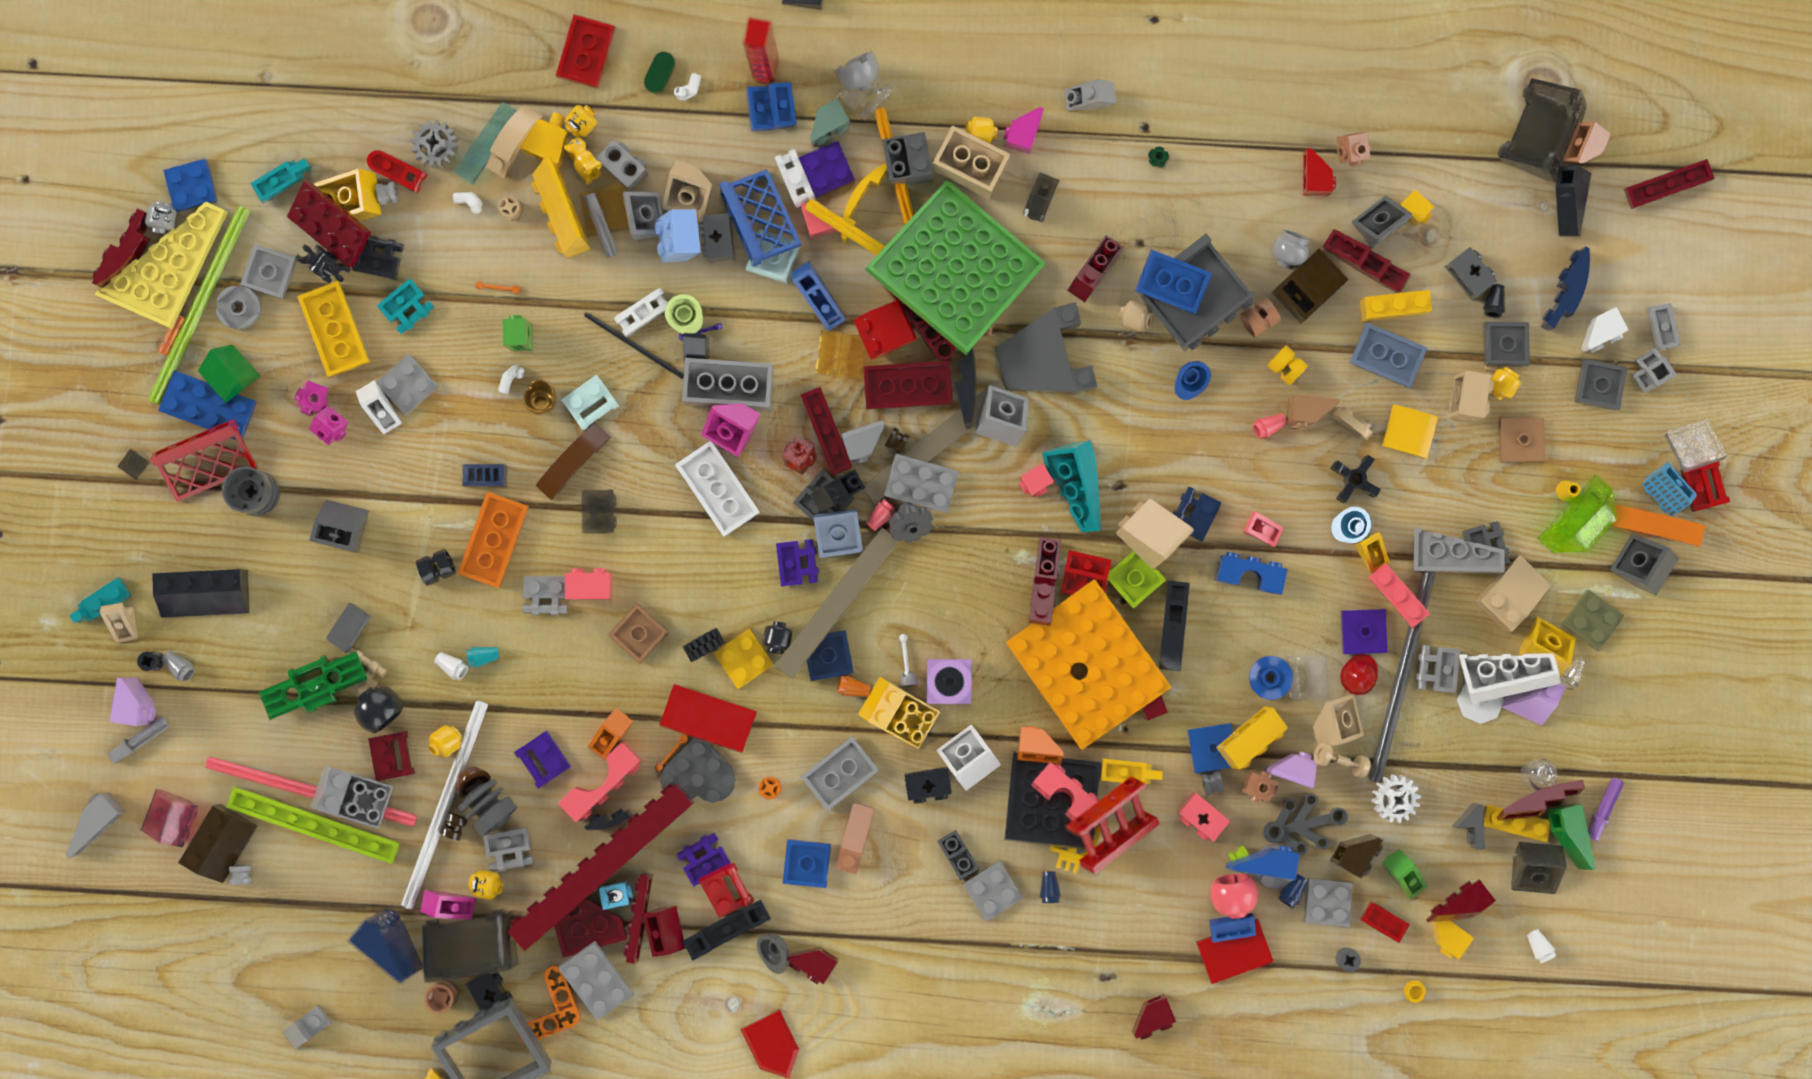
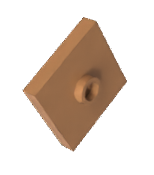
(1522, 439)
(638, 633)

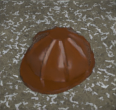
(471, 779)

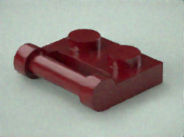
(384, 756)

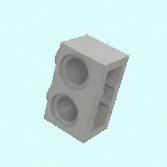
(619, 168)

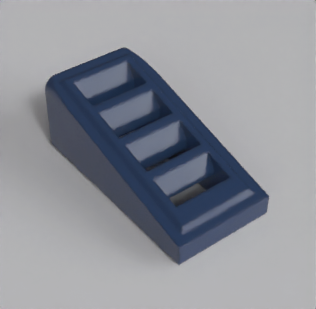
(502, 475)

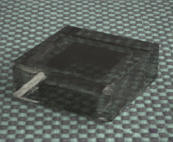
(133, 464)

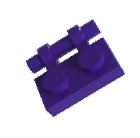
(790, 565)
(706, 864)

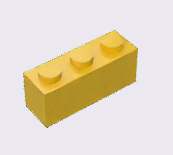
(1395, 305)
(1252, 738)

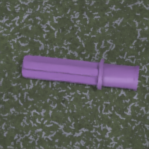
(1605, 808)

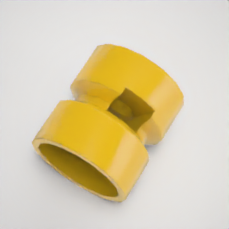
(1280, 362)

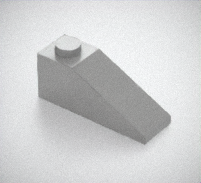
(94, 821)

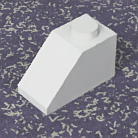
(378, 407)

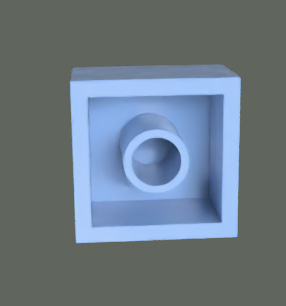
(677, 236)

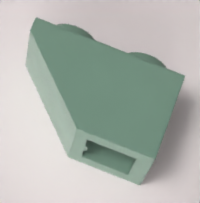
(829, 121)

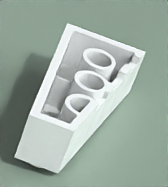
(1507, 675)

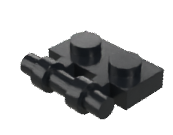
(379, 264)

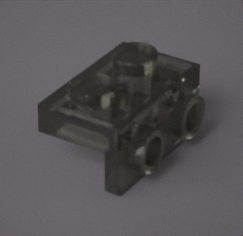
(598, 511)

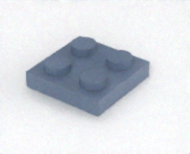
(838, 533)

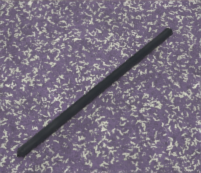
(634, 345)

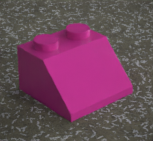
(731, 426)

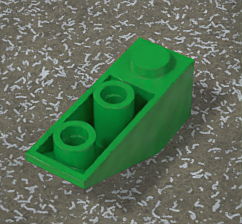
(1571, 831)

